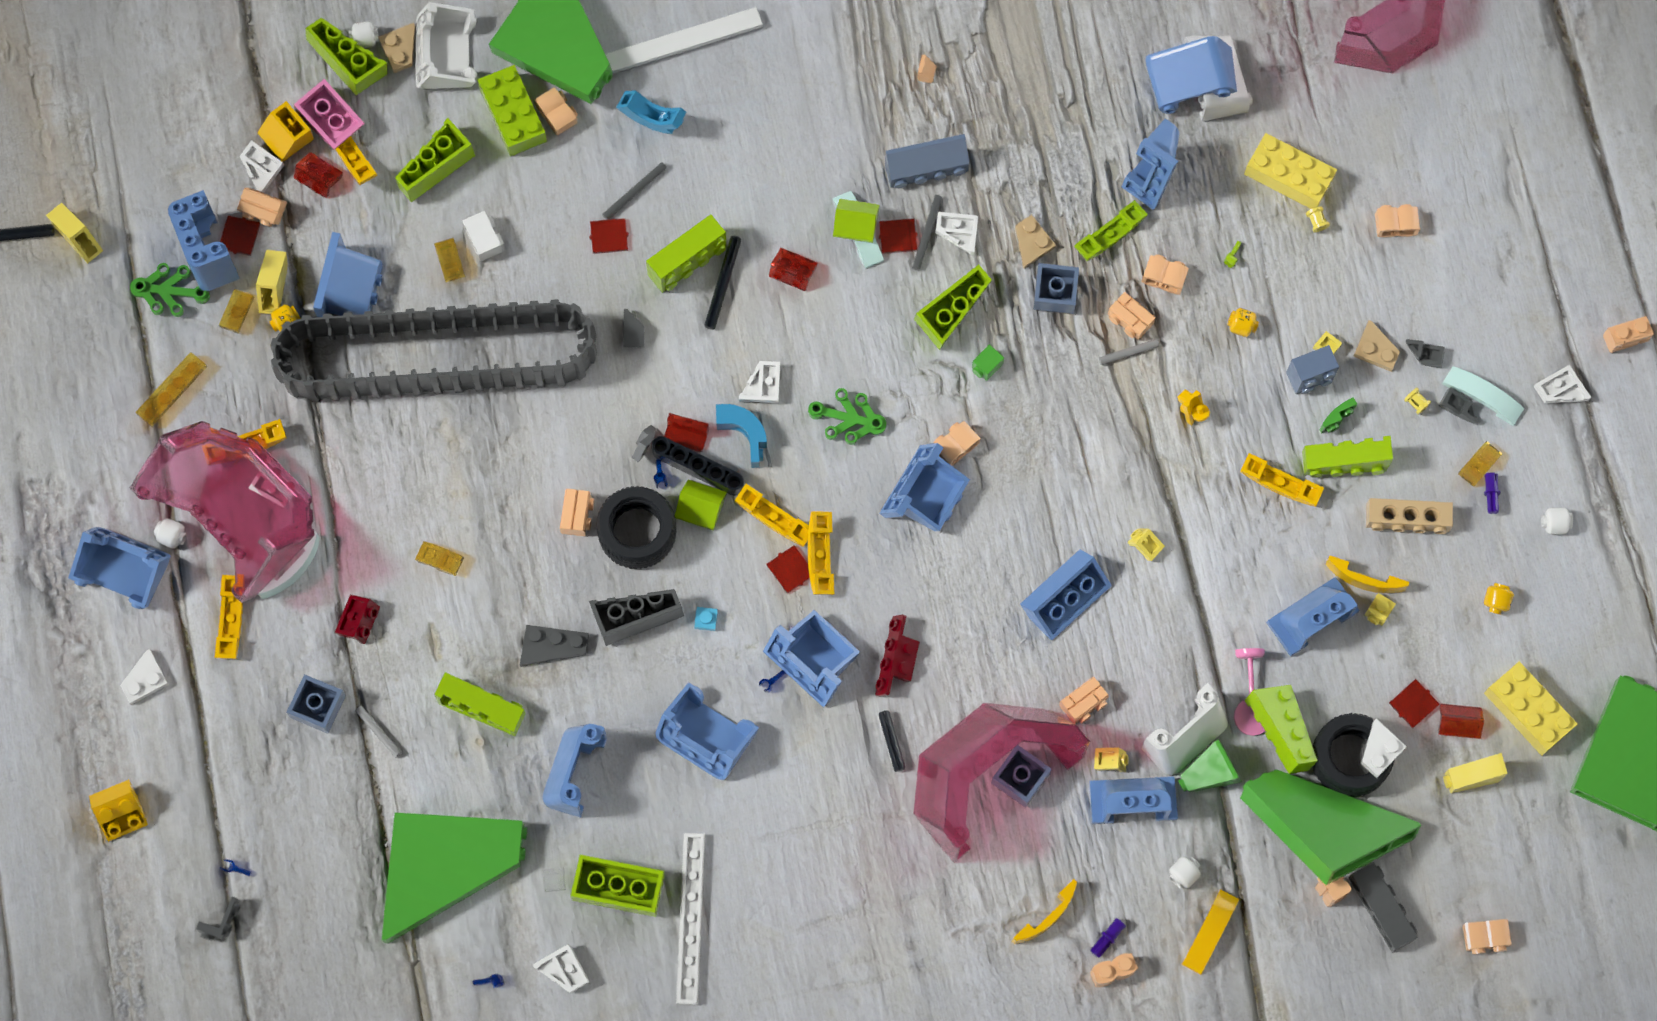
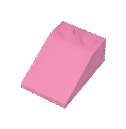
(328, 114)

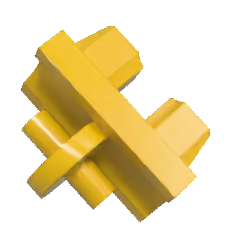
(1193, 407)

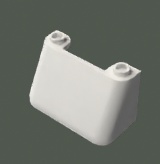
(444, 47)
(1237, 103)
(1175, 752)

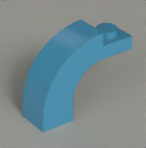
(649, 114)
(740, 419)

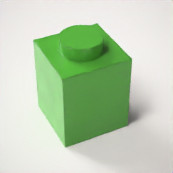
(987, 363)

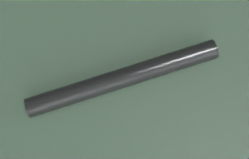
(634, 191)
(927, 232)

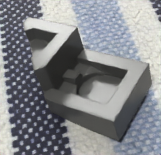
(633, 331)
(1427, 354)
(1458, 405)
(644, 442)

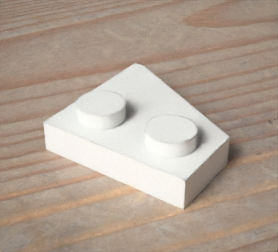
(563, 969)

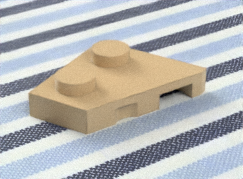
(399, 47)
(1032, 241)
(1376, 348)

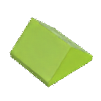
(855, 220)
(700, 504)

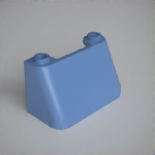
(1191, 72)
(119, 565)
(703, 733)
(559, 792)

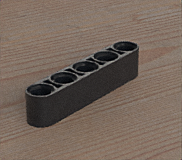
(692, 457)

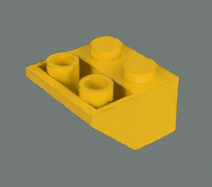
(285, 132)
(118, 810)

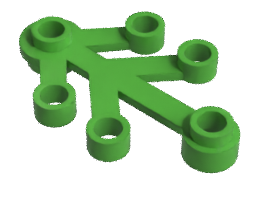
(166, 289)
(850, 418)

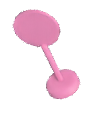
(1243, 714)

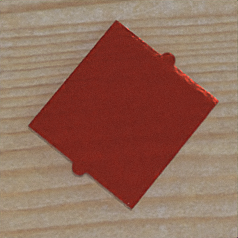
(240, 235)
(609, 236)
(898, 236)
(789, 569)
(1414, 703)

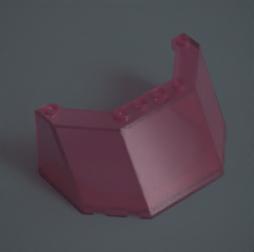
(1390, 34)
(211, 478)
(969, 751)

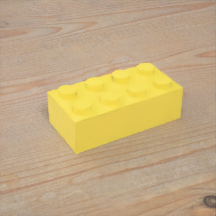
(1290, 171)
(1530, 708)

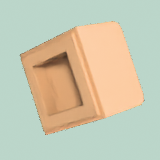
(926, 70)

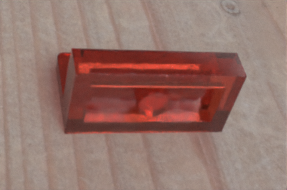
(687, 432)
(1461, 721)

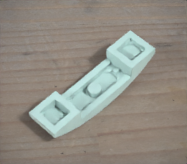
(868, 252)
(1484, 393)
(294, 572)

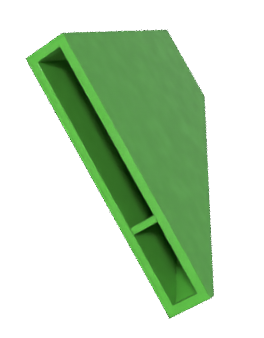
(555, 45)
(1622, 755)
(1325, 827)
(444, 862)

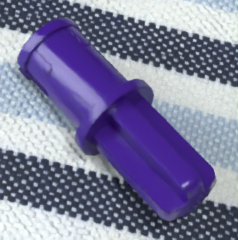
(1492, 492)
(1107, 938)

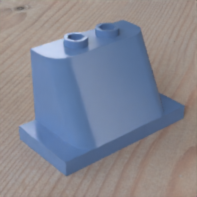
(1157, 165)
(347, 281)
(926, 489)
(1311, 615)
(812, 655)
(1133, 796)

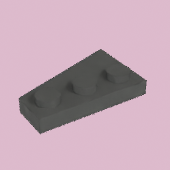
(549, 644)

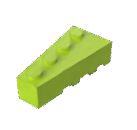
(351, 62)
(435, 161)
(948, 309)

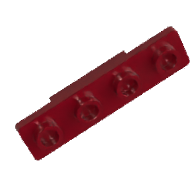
(898, 657)

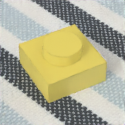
(1327, 339)

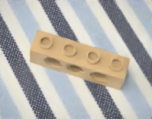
(1440, 511)

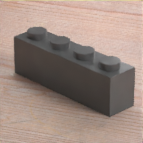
(1383, 907)

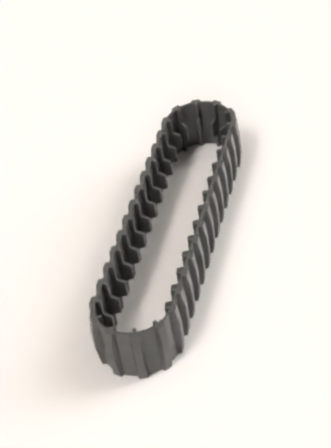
(433, 320)

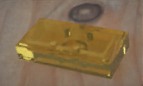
(236, 311)

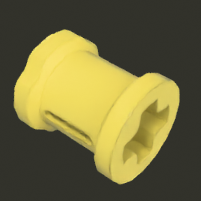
(1317, 219)
(1417, 401)

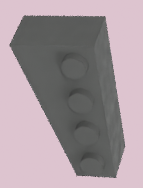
(635, 614)

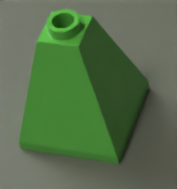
(1210, 770)

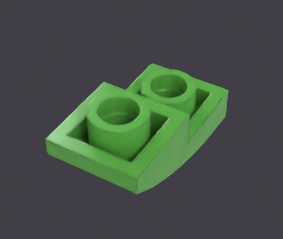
(1334, 419)

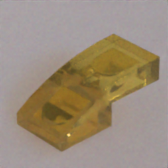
(449, 260)
(1480, 463)
(439, 558)

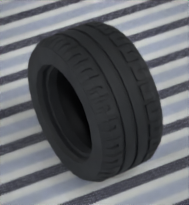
(629, 499)
(1326, 770)

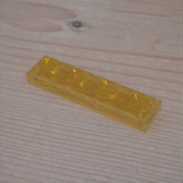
(171, 389)

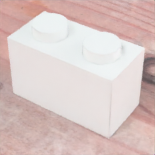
(482, 236)

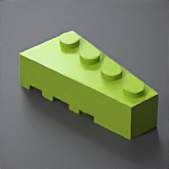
(1348, 458)
(479, 704)
(1284, 726)

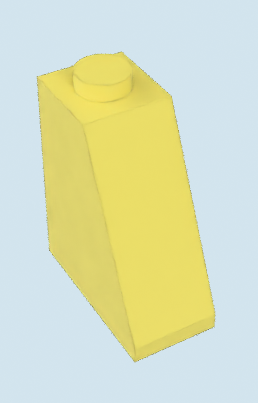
(74, 232)
(271, 281)
(1475, 774)

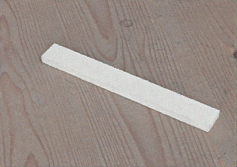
(684, 40)
(690, 919)

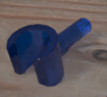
(660, 476)
(771, 681)
(232, 867)
(496, 979)

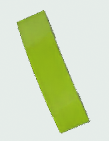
(1111, 232)

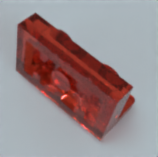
(317, 174)
(792, 269)

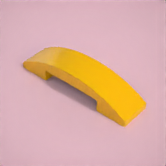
(355, 161)
(268, 434)
(1281, 482)
(772, 516)
(819, 553)
(1339, 568)
(229, 622)
(1029, 932)
(1210, 932)

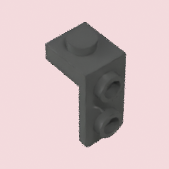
(209, 932)

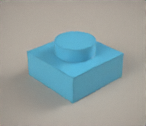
(706, 619)

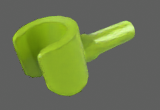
(1230, 259)

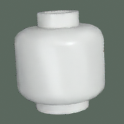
(364, 34)
(1557, 520)
(170, 533)
(1184, 872)

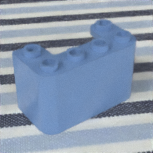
(192, 222)

